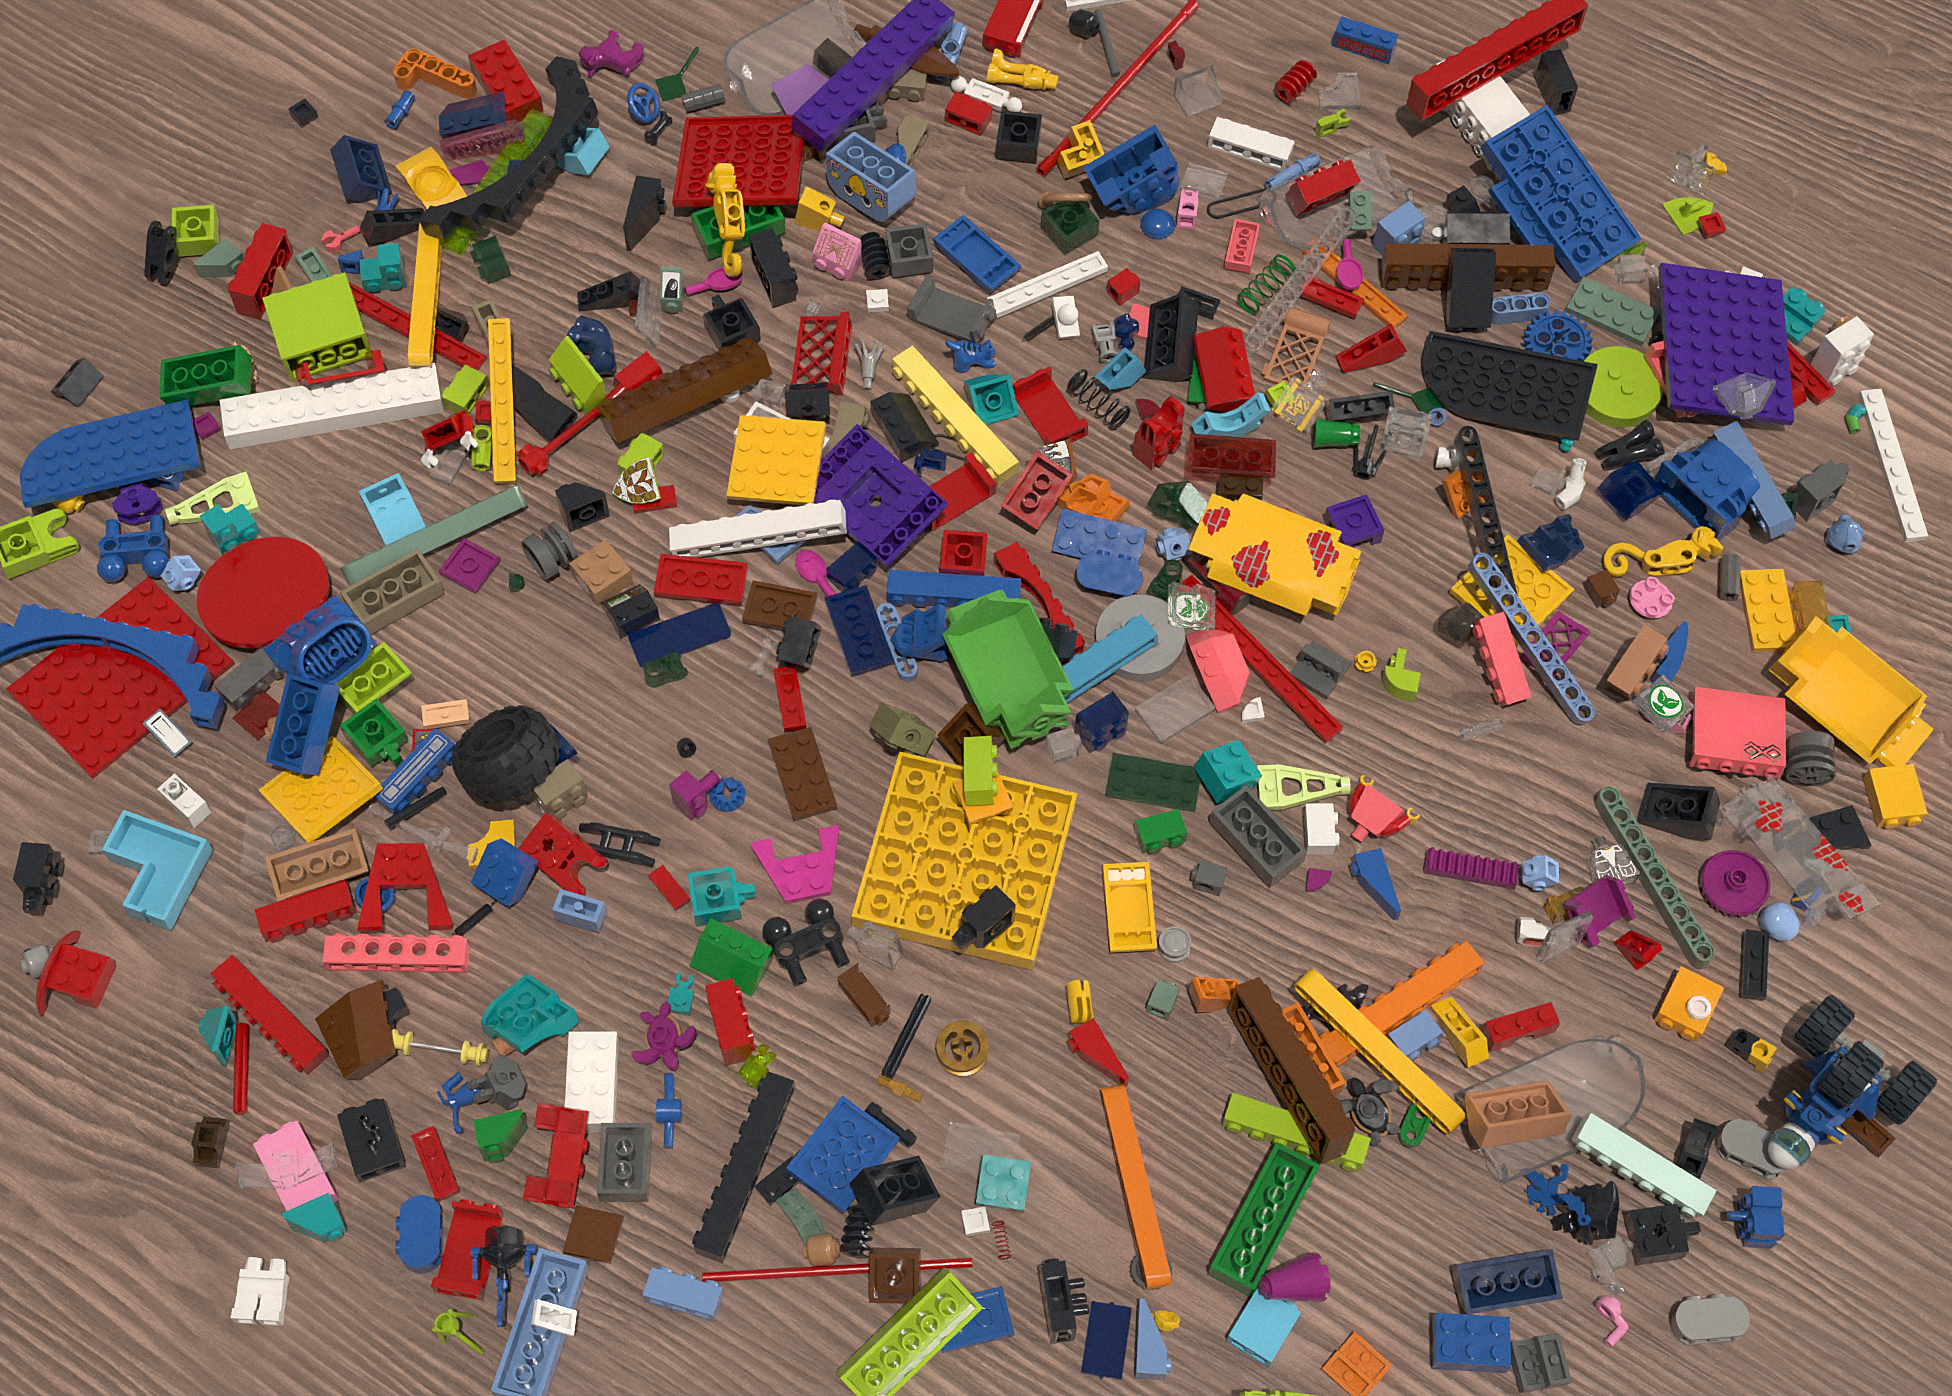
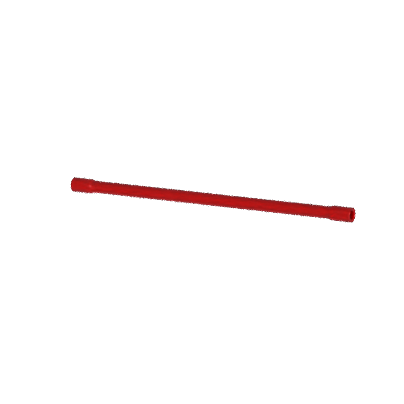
(1185, 12)

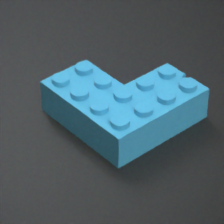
(167, 866)

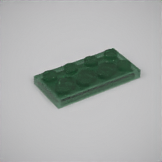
(1153, 782)

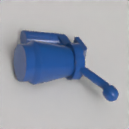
(459, 1098)

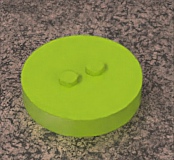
(1623, 387)

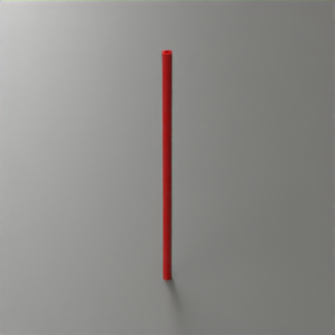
(824, 1270)

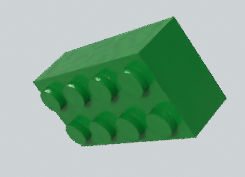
(756, 219)
(206, 376)

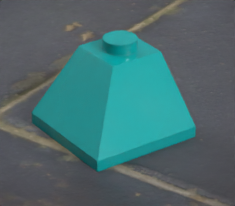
(991, 397)
(219, 1032)
(317, 1219)

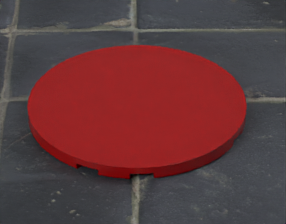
(261, 590)

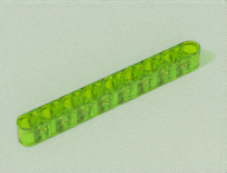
(535, 127)

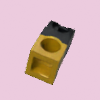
(1752, 1049)

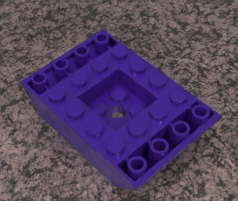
(865, 470)

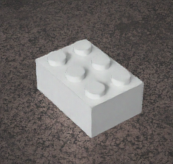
(1842, 351)

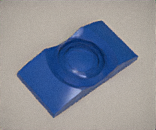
(976, 254)

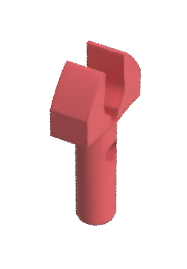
(338, 238)

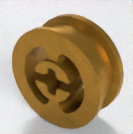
(960, 1031)

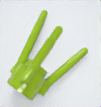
(448, 1325)

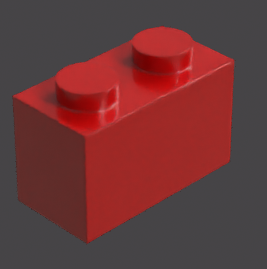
(968, 113)

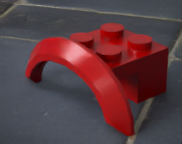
(74, 973)

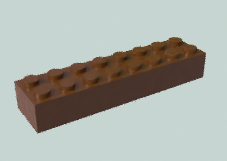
(1428, 266)
(684, 389)
(1291, 1070)

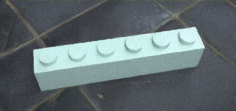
(1643, 1166)

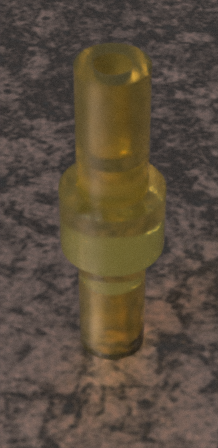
(900, 1088)

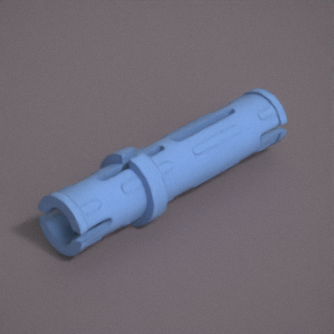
(1296, 169)

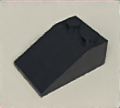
(643, 209)
(1681, 809)

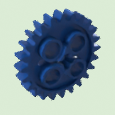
(1543, 330)

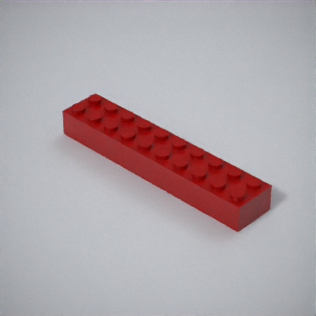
(1494, 56)

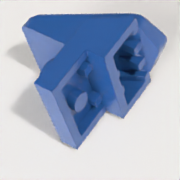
(922, 634)

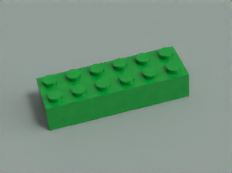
(1264, 1219)

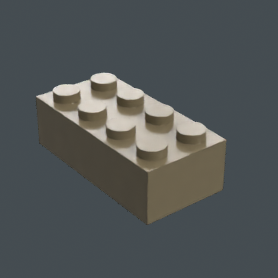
(393, 591)

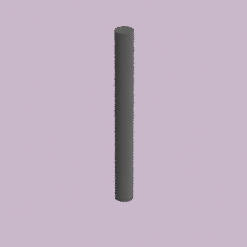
(1107, 44)

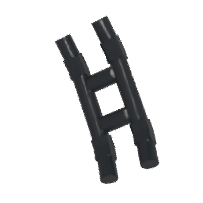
(629, 835)

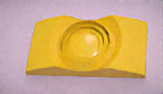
(430, 179)
(1129, 907)

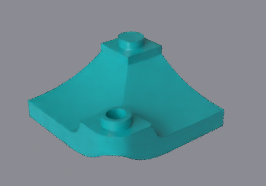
(527, 1014)

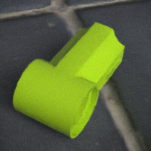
(482, 453)

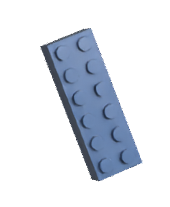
(532, 1350)

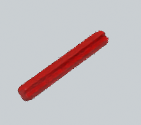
(241, 1055)

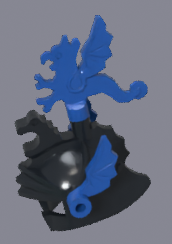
(1589, 1207)
(503, 1251)

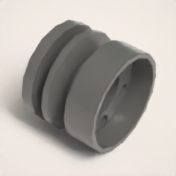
(553, 548)
(1810, 758)

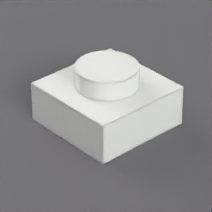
(877, 300)
(975, 1221)

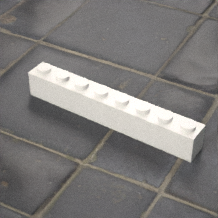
(758, 529)

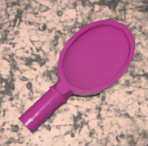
(1349, 270)
(715, 280)
(813, 569)

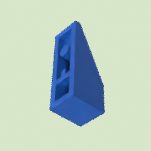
(1375, 879)

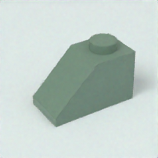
(219, 261)

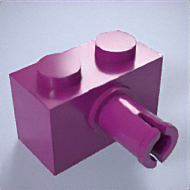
(691, 794)

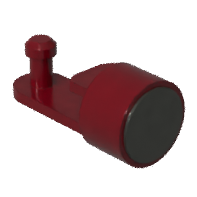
(1230, 597)

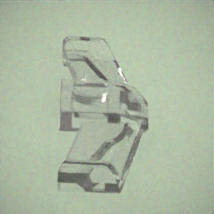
(287, 1169)

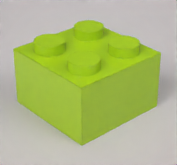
(196, 229)

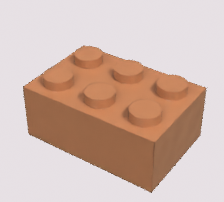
(1638, 662)

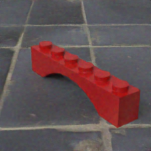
(1015, 563)

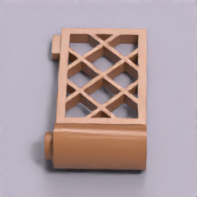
(1301, 325)

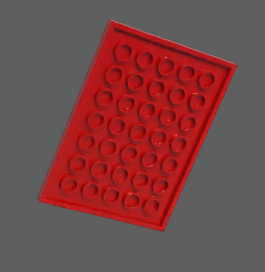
(100, 696)

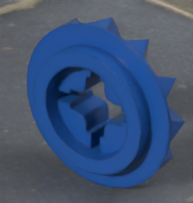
(736, 797)

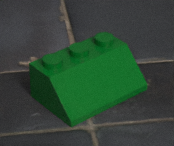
(731, 954)

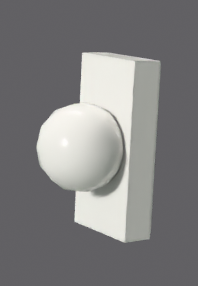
(1065, 317)

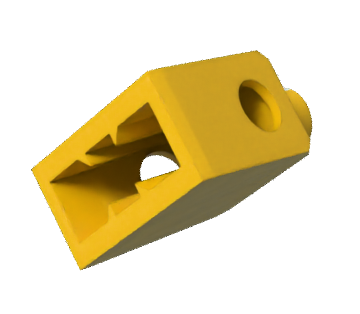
(816, 209)

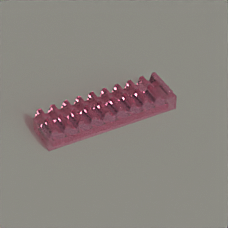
(481, 138)

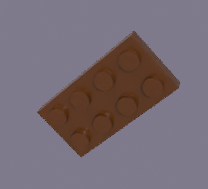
(802, 774)

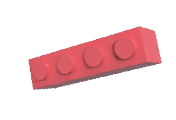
(1501, 659)

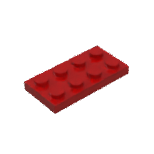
(701, 579)

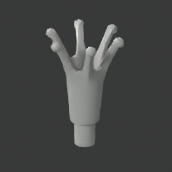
(868, 362)

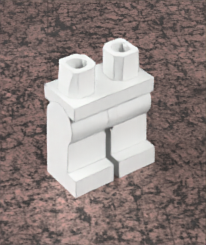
(261, 1293)

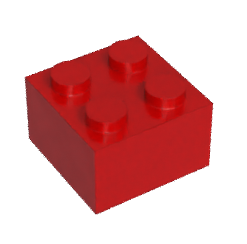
(964, 552)

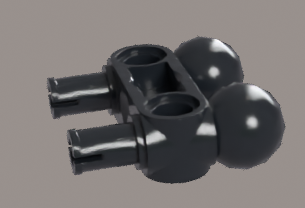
(806, 941)

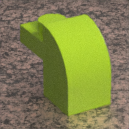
(1398, 681)

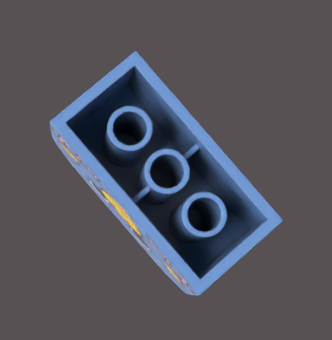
(869, 177)

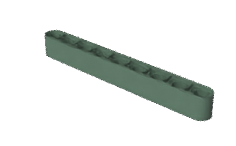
(437, 533)
(1653, 887)

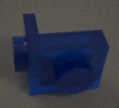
(930, 459)

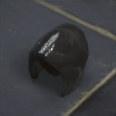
(1458, 623)

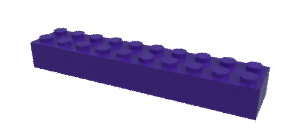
(871, 71)

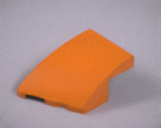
(1093, 497)

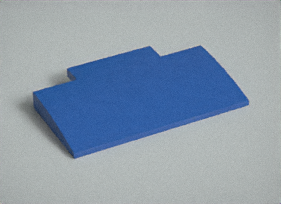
(1556, 195)

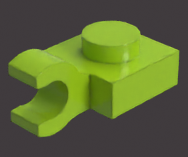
(1329, 124)

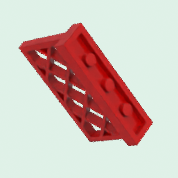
(839, 350)

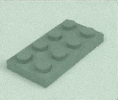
(1612, 311)

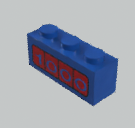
(1365, 40)

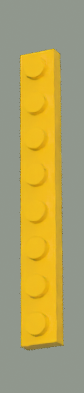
(502, 401)

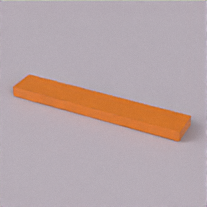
(1374, 300)

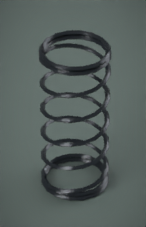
(1114, 418)

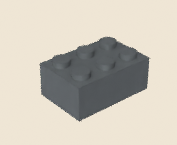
(624, 1162)

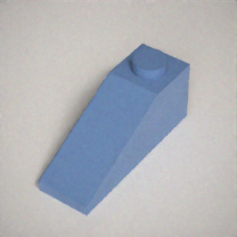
(1150, 1347)

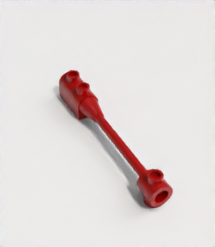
(642, 369)

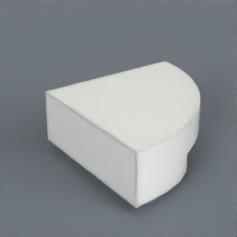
(1253, 711)

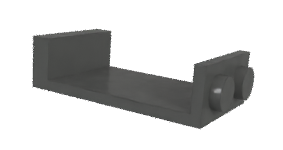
(950, 312)

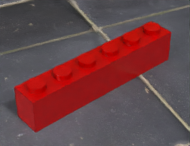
(269, 1015)

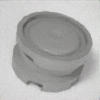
(1174, 944)

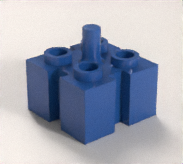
(1760, 1216)

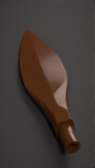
(931, 62)

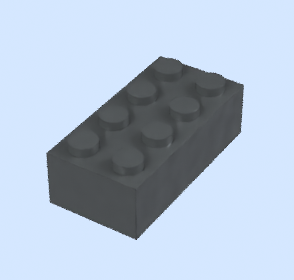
(1258, 836)

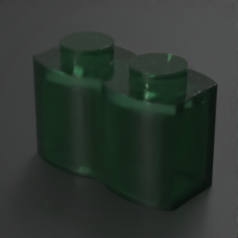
(490, 260)

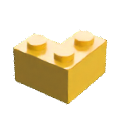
(1085, 150)

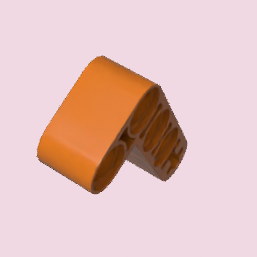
(420, 65)

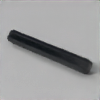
(906, 1036)

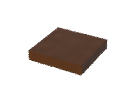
(593, 1234)

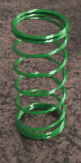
(1248, 309)

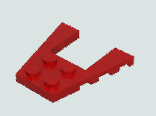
(403, 868)

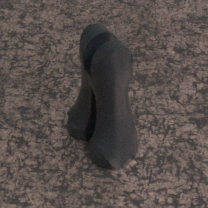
(1642, 434)

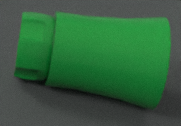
(1335, 433)

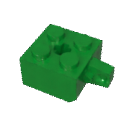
(375, 734)

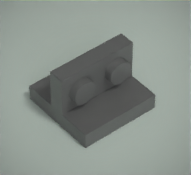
(1319, 669)

